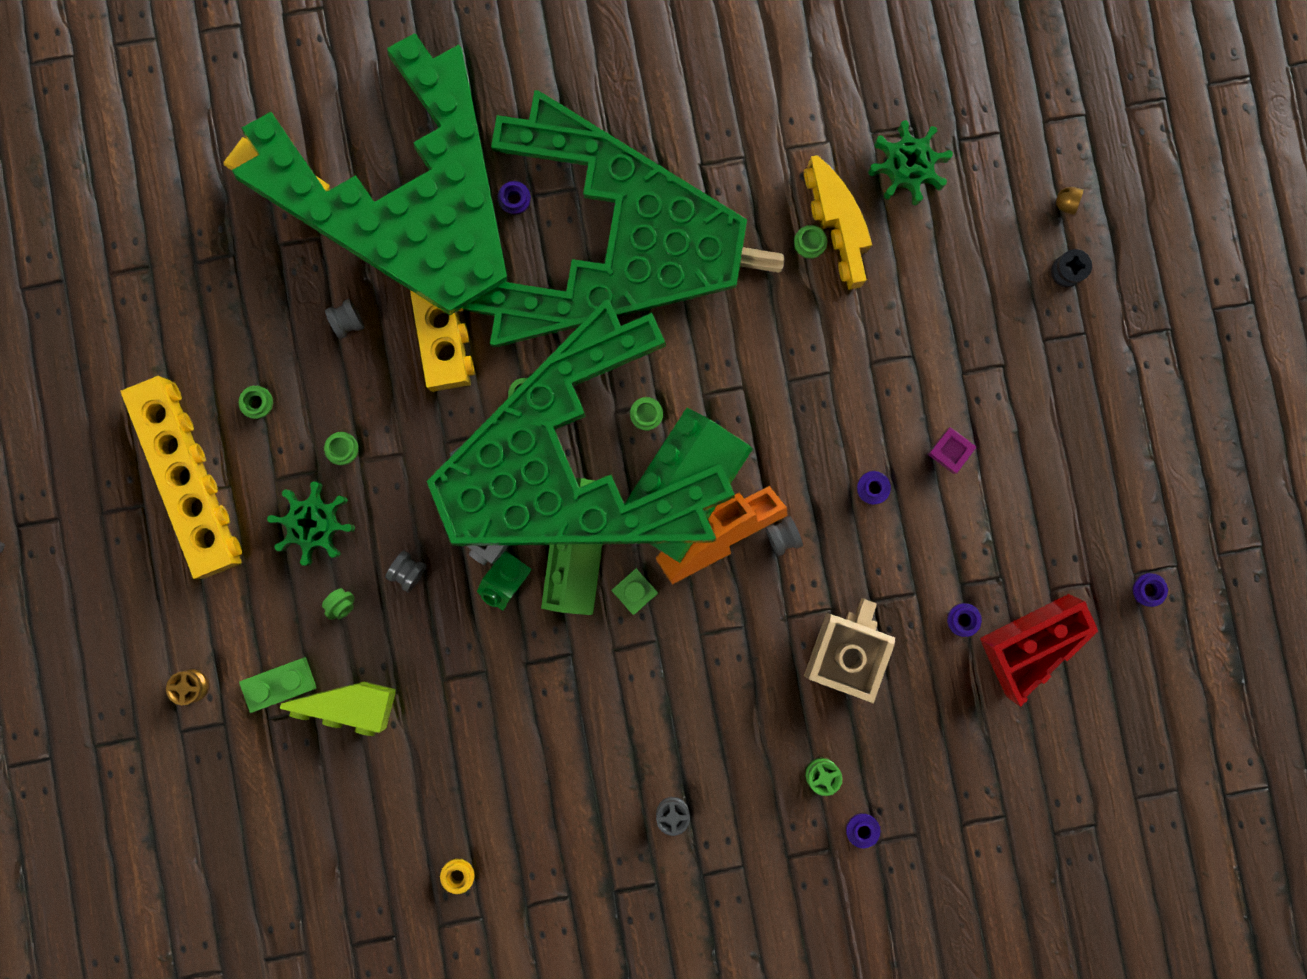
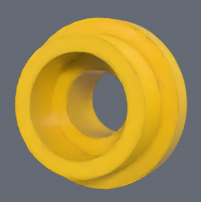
(450, 883)

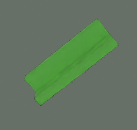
(572, 575)

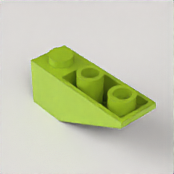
(356, 705)

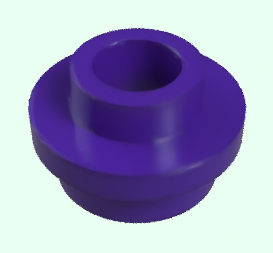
(509, 189)
(863, 488)
(1159, 593)
(974, 620)
(863, 820)

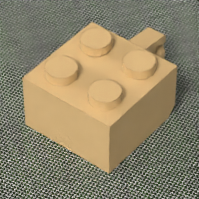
(851, 653)

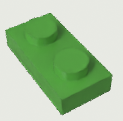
(277, 685)

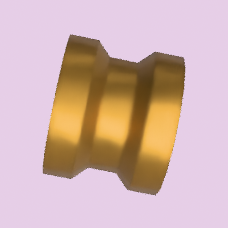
(179, 688)

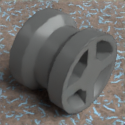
(344, 318)
(784, 536)
(406, 571)
(672, 823)

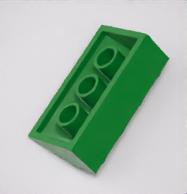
(689, 449)

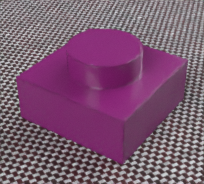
(952, 450)

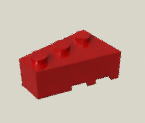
(1037, 644)

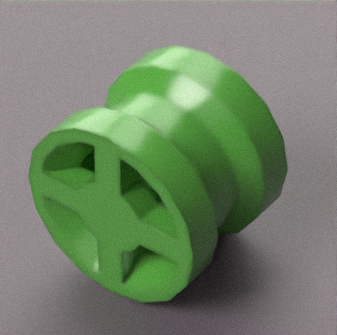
(827, 782)

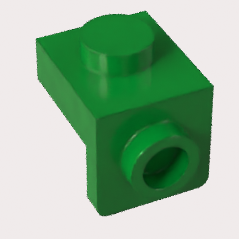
(503, 581)

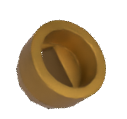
(1069, 199)

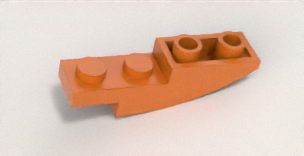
(730, 523)

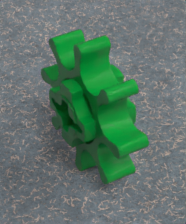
(916, 150)
(309, 537)

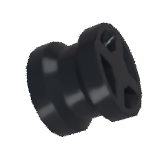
(1065, 273)

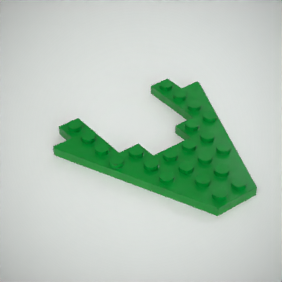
(426, 235)
(662, 242)
(517, 483)

